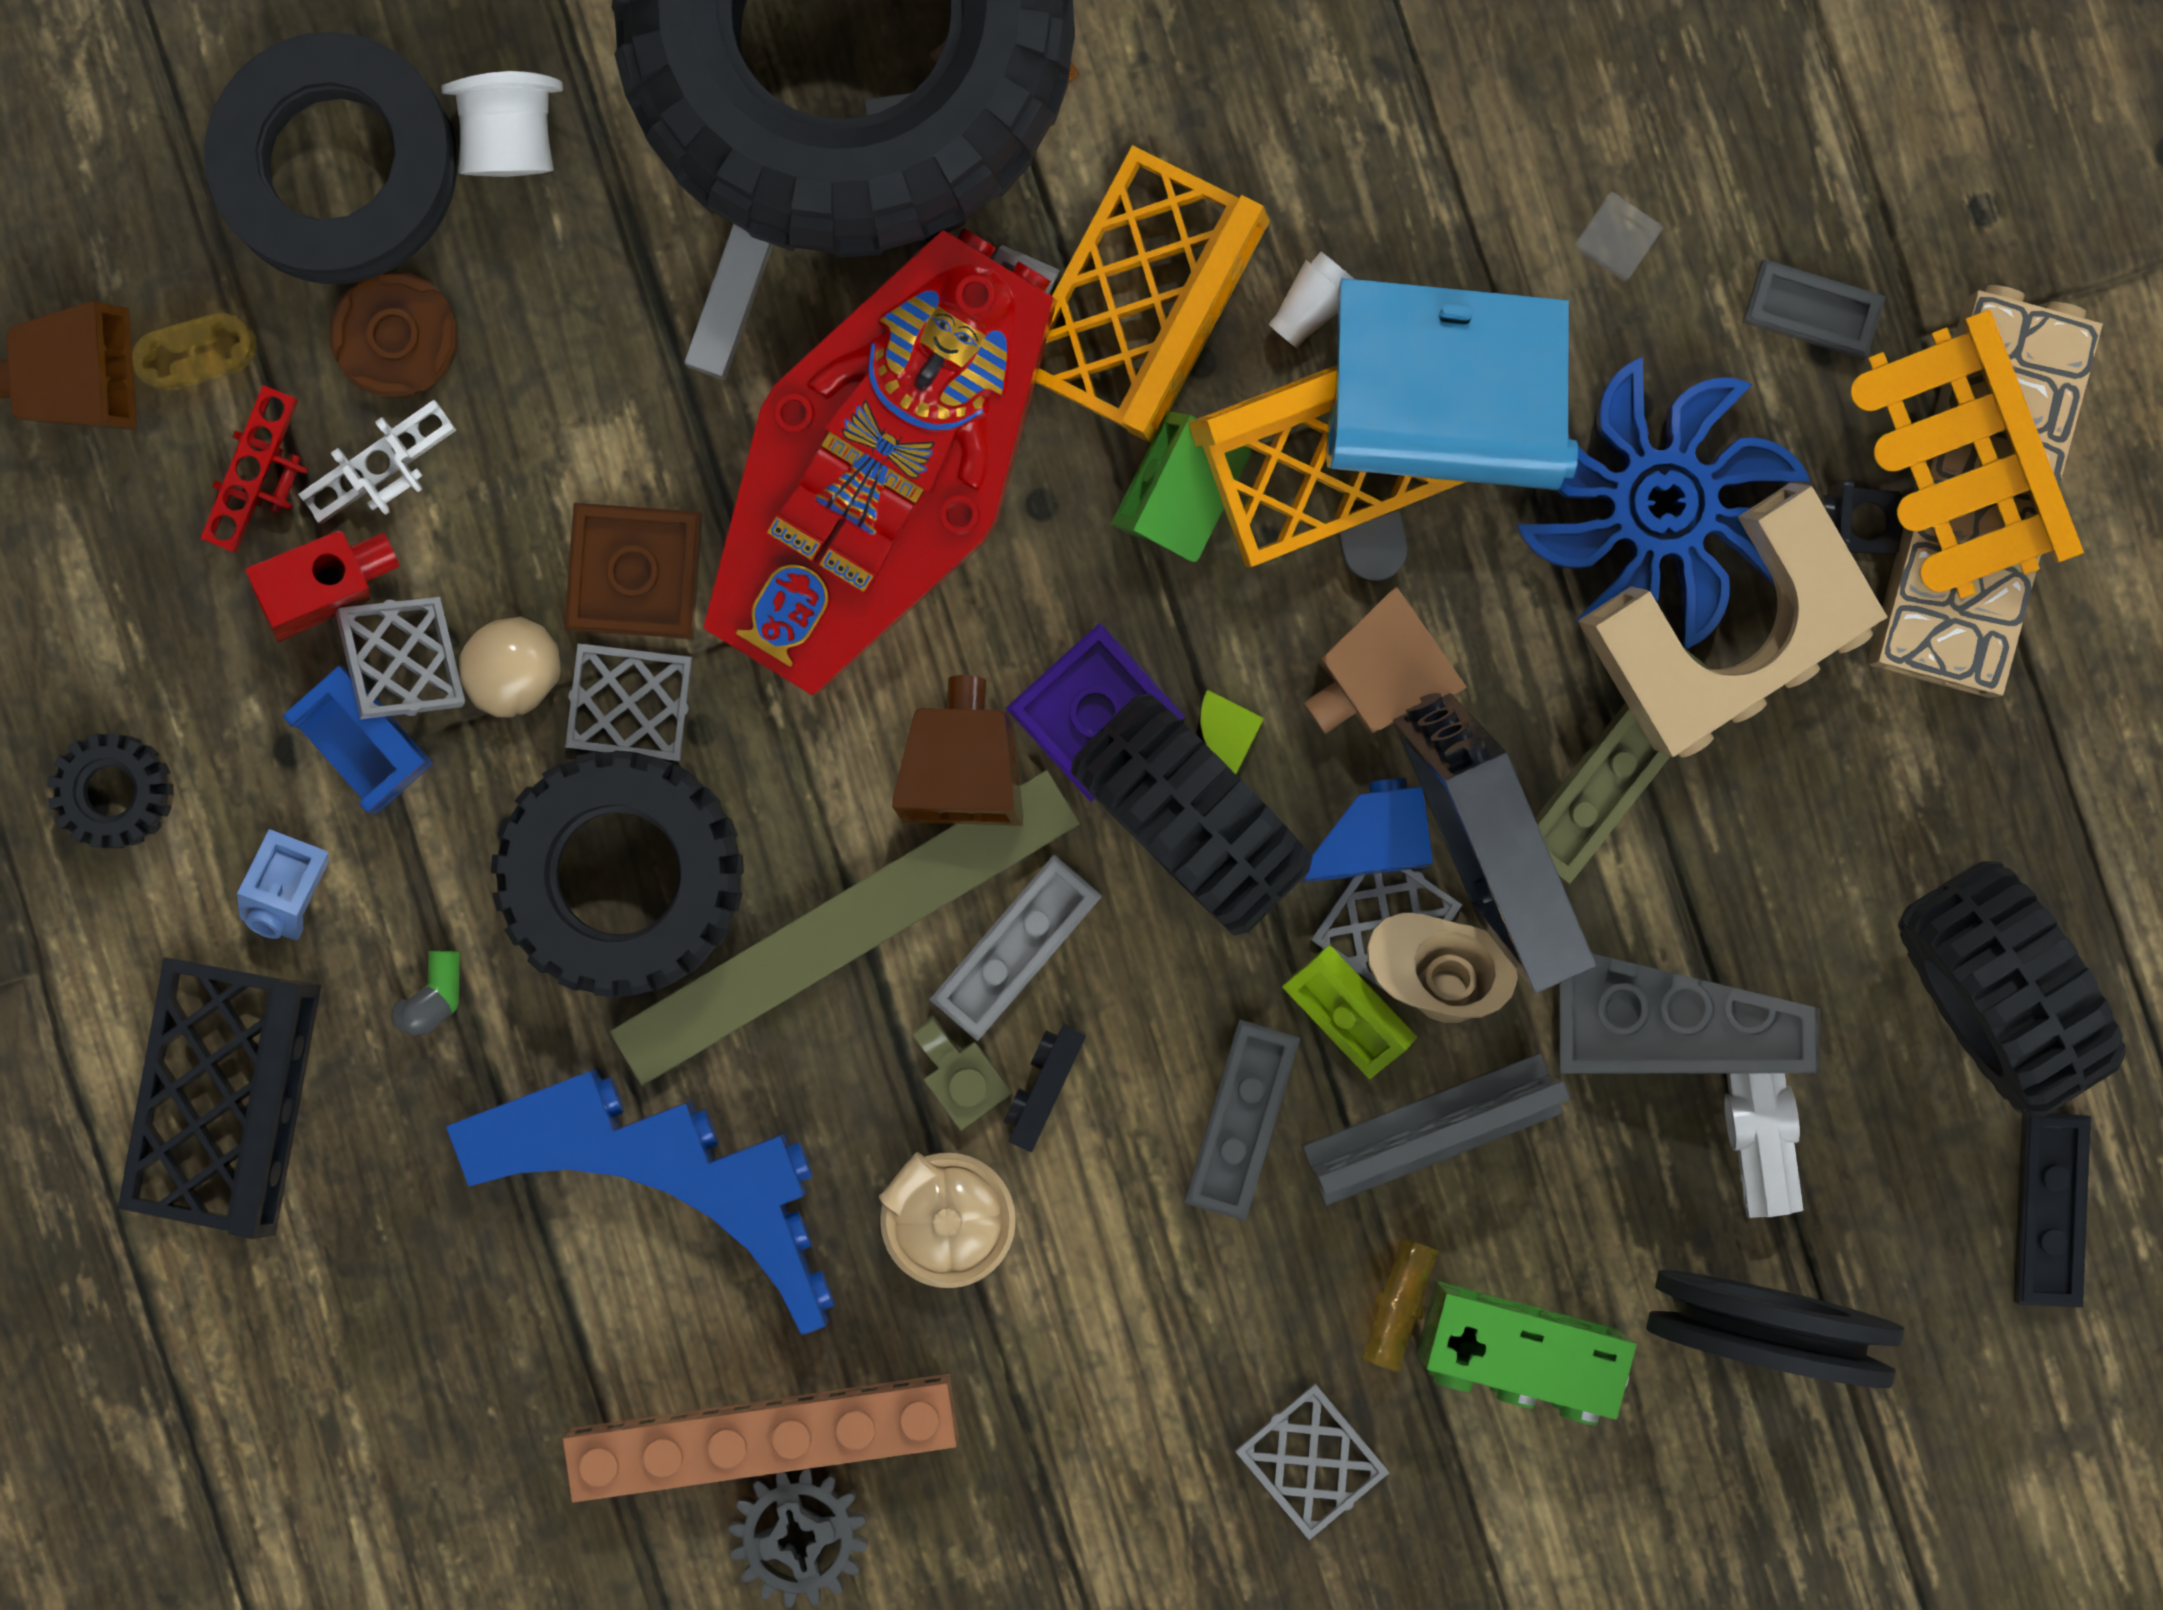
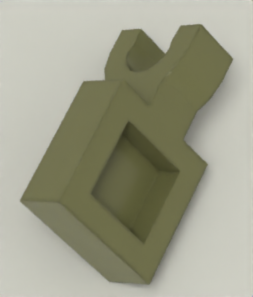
(963, 1079)

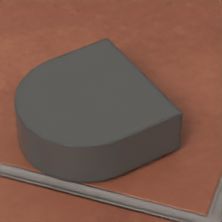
(1375, 547)

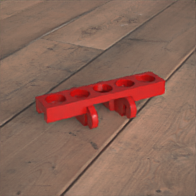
(270, 453)

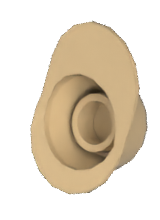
(1440, 967)

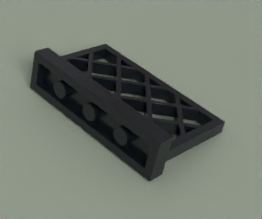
(270, 1110)

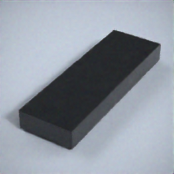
(2052, 1210)

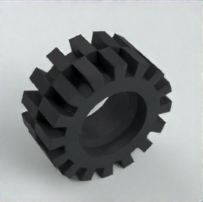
(72, 791)

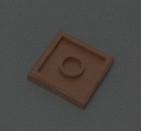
(633, 571)

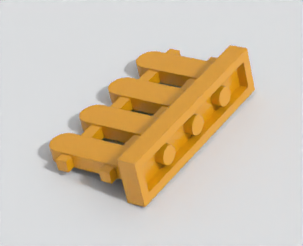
(1968, 423)

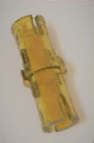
(1400, 1305)

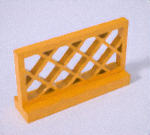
(1196, 304)
(1277, 413)

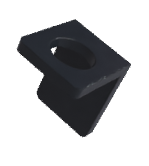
(1841, 502)

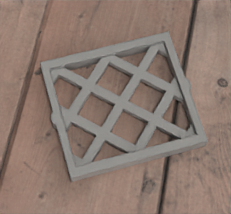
(356, 664)
(579, 696)
(1414, 881)
(1344, 1499)

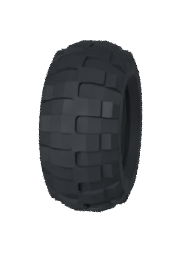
(850, 180)

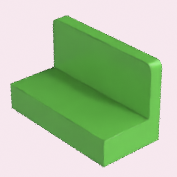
(1174, 491)

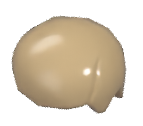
(509, 666)

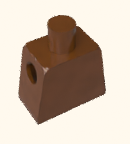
(72, 368)
(960, 763)

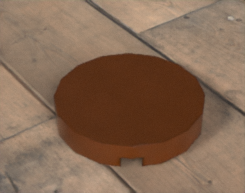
(394, 335)

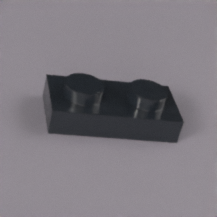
(1031, 1110)

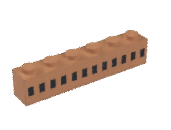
(761, 1438)

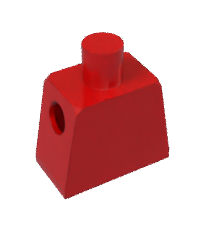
(293, 596)

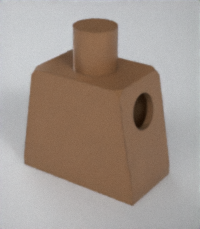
(1382, 669)

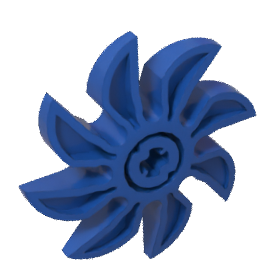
(1676, 468)

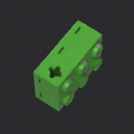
(1526, 1353)

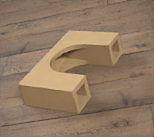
(1820, 610)

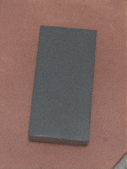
(1813, 309)

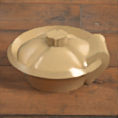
(947, 1219)

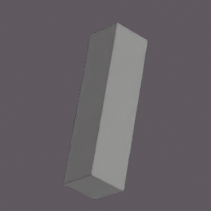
(728, 304)

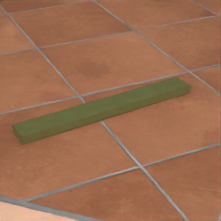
(837, 933)

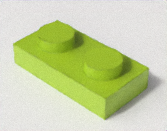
(1349, 1012)

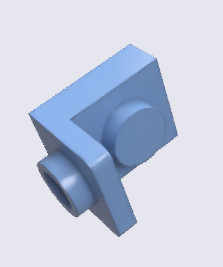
(280, 885)

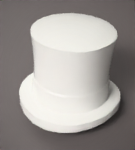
(504, 123)

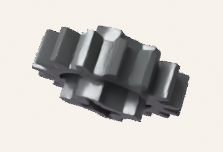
(771, 1544)

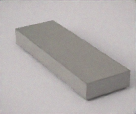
(1015, 947)

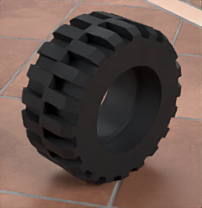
(1192, 813)
(532, 892)
(2012, 988)

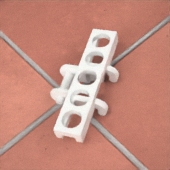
(398, 461)

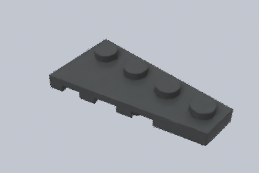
(1668, 1023)

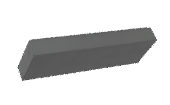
(1242, 1120)

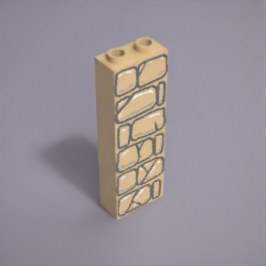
(1974, 638)

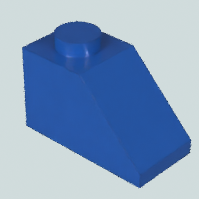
(1376, 835)

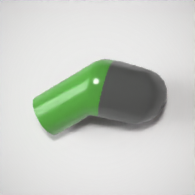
(433, 1002)

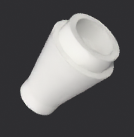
(1310, 300)

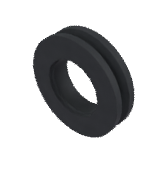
(286, 82)
(1775, 1329)

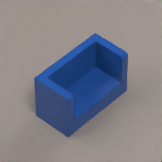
(368, 753)

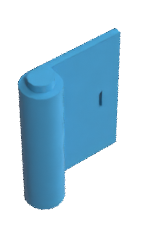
(1451, 385)

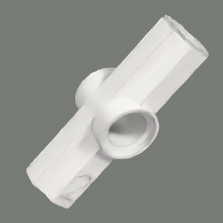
(1763, 1131)

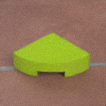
(1228, 729)

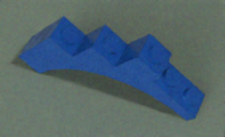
(743, 1191)

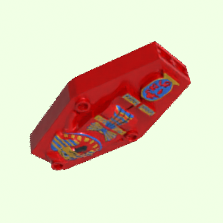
(881, 461)

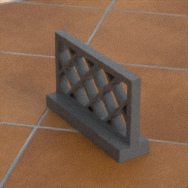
(1434, 1128)

